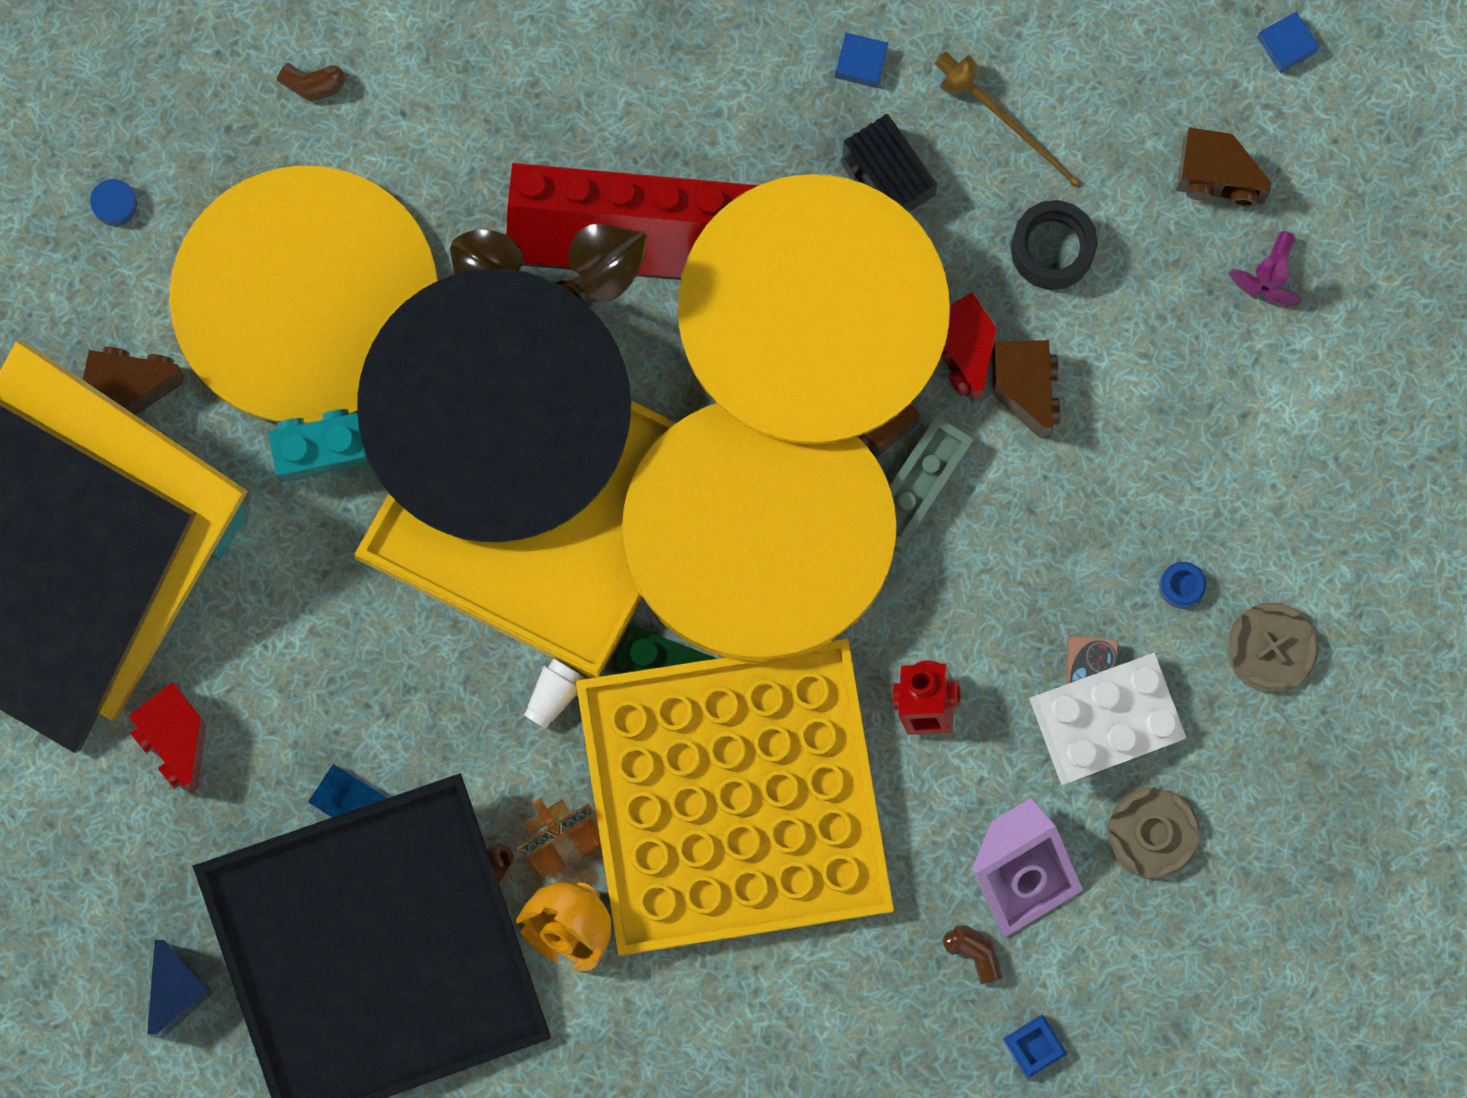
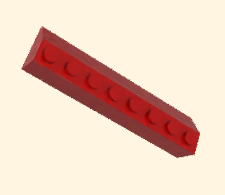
(557, 202)

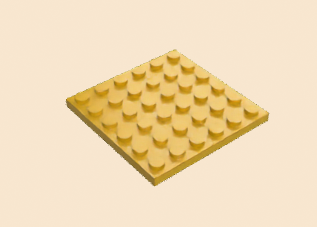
(733, 798)

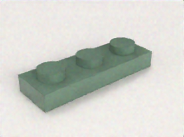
(926, 476)

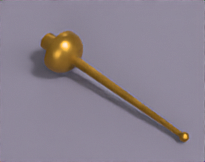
(962, 76)

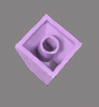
(1024, 867)

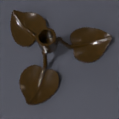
(600, 254)

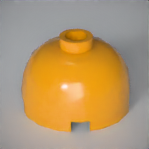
(567, 921)

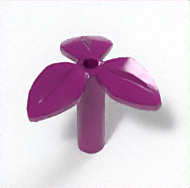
(1270, 275)

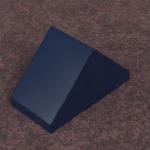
(174, 990)

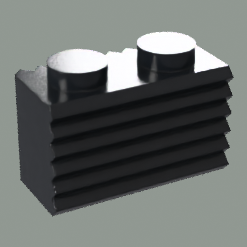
(888, 164)

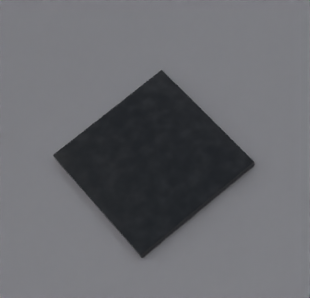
(76, 574)
(373, 948)

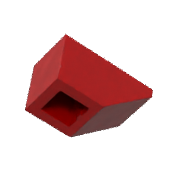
(968, 347)
(175, 733)

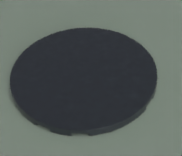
(494, 405)

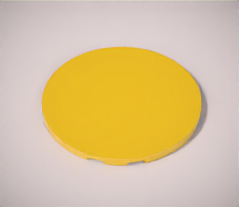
(291, 288)
(813, 309)
(757, 537)

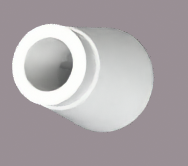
(552, 693)

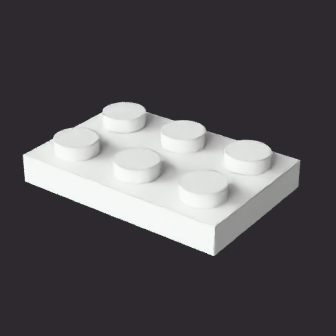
(1107, 718)

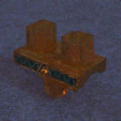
(541, 848)

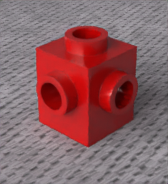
(926, 698)

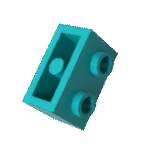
(318, 446)

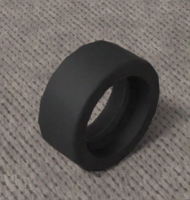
(1063, 213)

